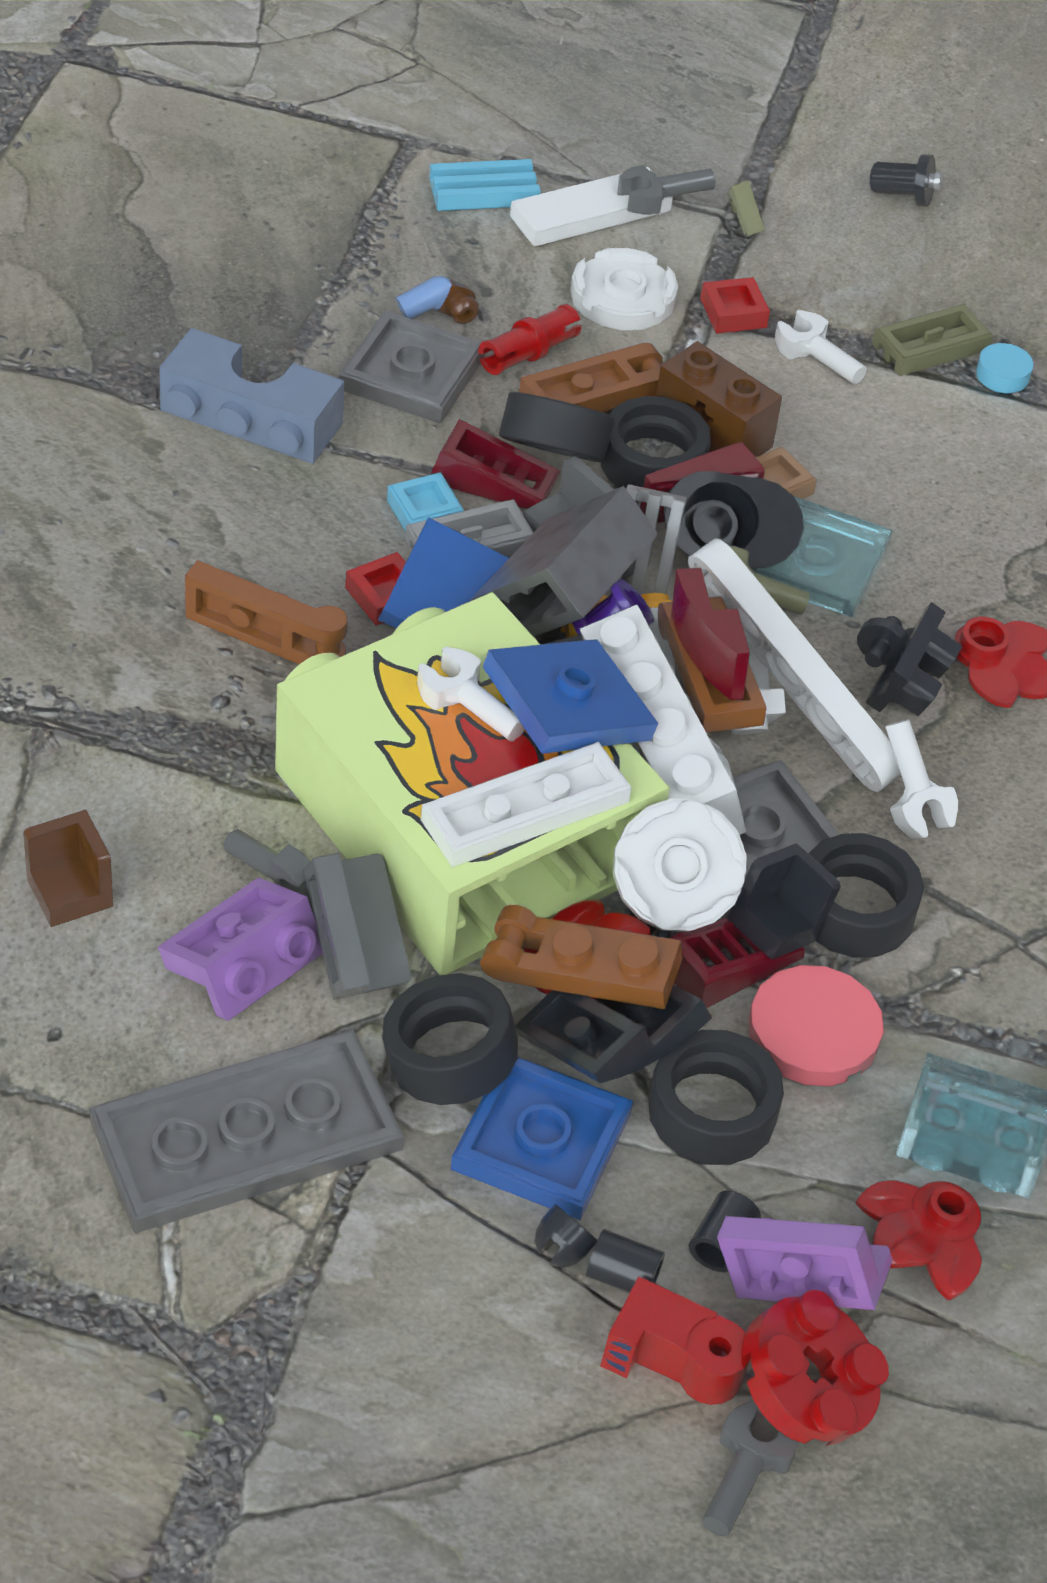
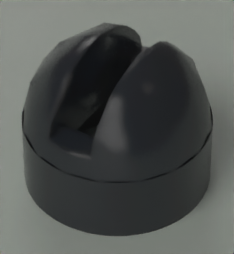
(565, 1231)

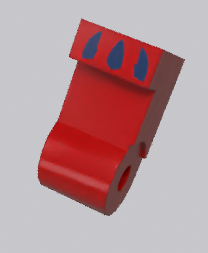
(677, 1342)

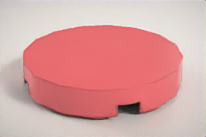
(816, 1024)

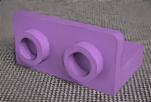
(245, 945)
(788, 1258)

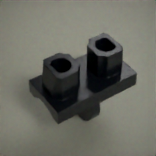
(901, 651)

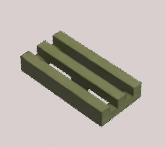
(936, 344)

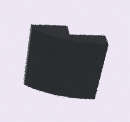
(611, 1036)

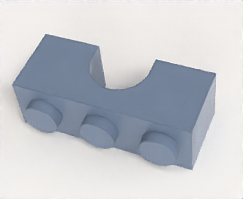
(287, 415)

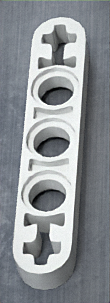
(799, 667)

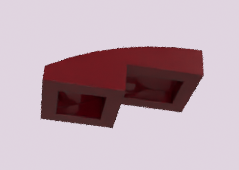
(710, 636)

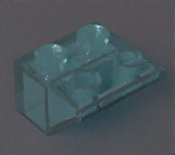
(976, 1126)

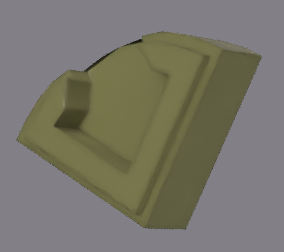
(745, 207)

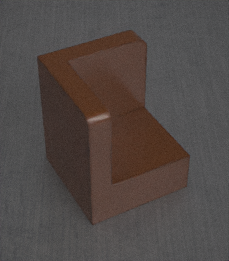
(68, 868)

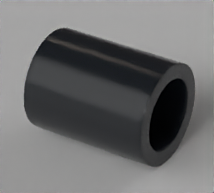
(704, 1243)
(621, 1260)

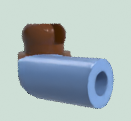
(441, 295)

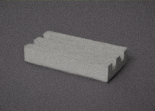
(654, 500)
(471, 523)

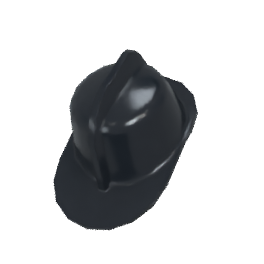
(741, 513)

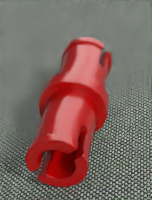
(529, 339)

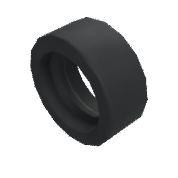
(653, 419)
(556, 426)
(888, 867)
(457, 1076)
(707, 1139)

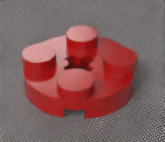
(847, 1362)

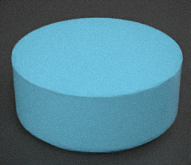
(1004, 368)

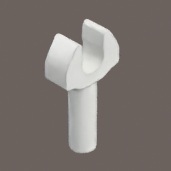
(808, 338)
(464, 689)
(918, 787)

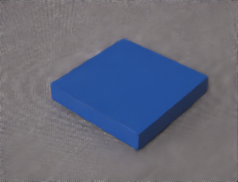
(440, 573)
(543, 1137)

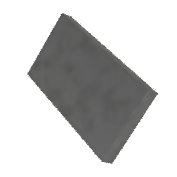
(245, 1130)

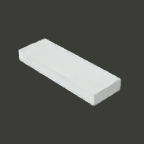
(575, 211)
(525, 804)

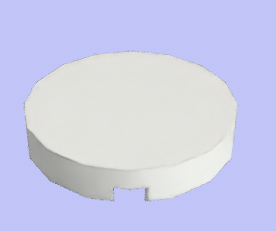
(624, 289)
(679, 865)

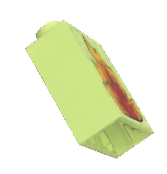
(371, 752)

